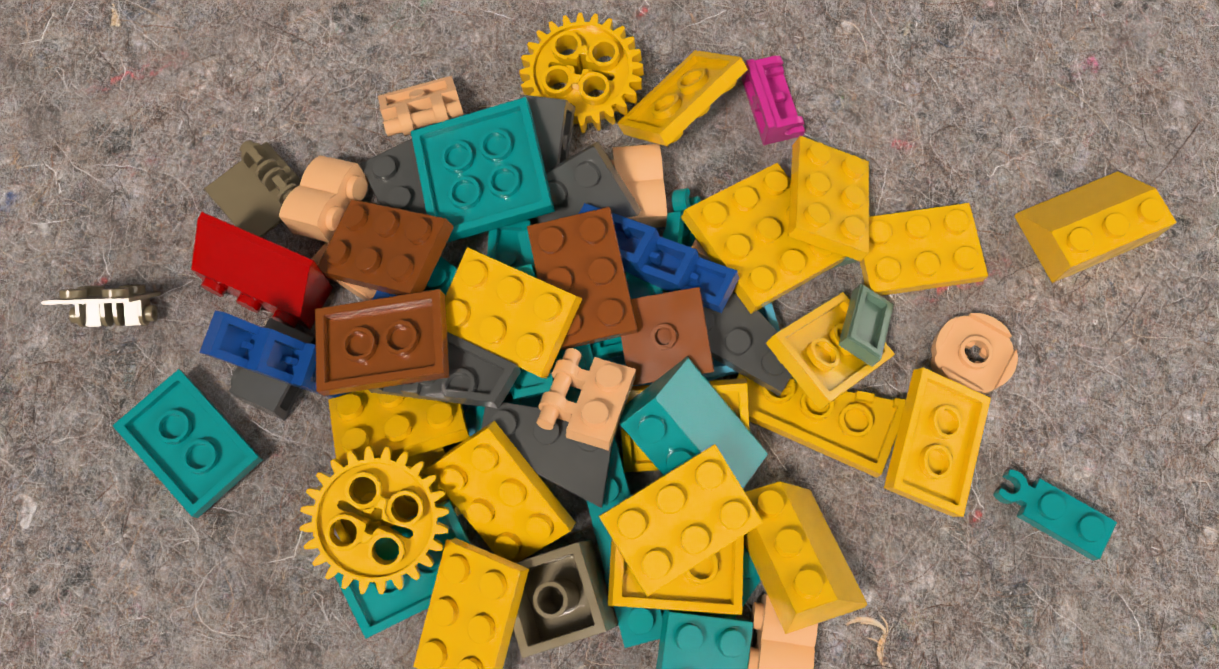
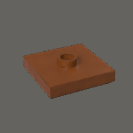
(668, 331)

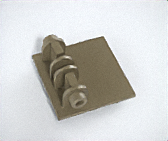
(254, 188)
(107, 306)

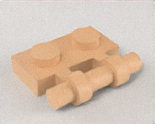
(419, 106)
(599, 405)

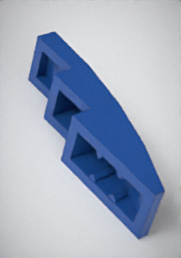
(670, 263)
(262, 351)

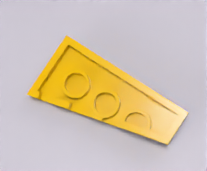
(850, 429)

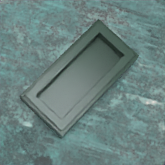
(866, 325)

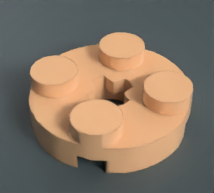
(994, 344)

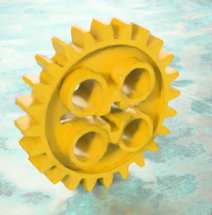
(581, 69)
(359, 558)

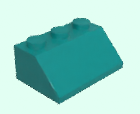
(685, 416)

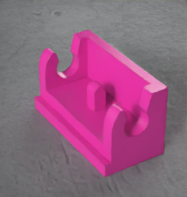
(771, 100)

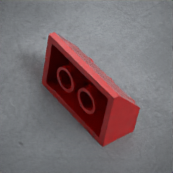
(258, 272)

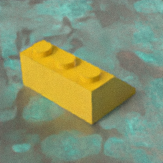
(1094, 223)
(799, 558)

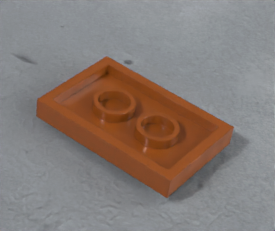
(385, 248)
(586, 260)
(381, 343)

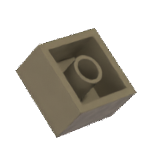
(562, 599)

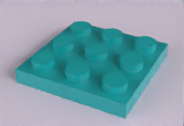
(483, 169)

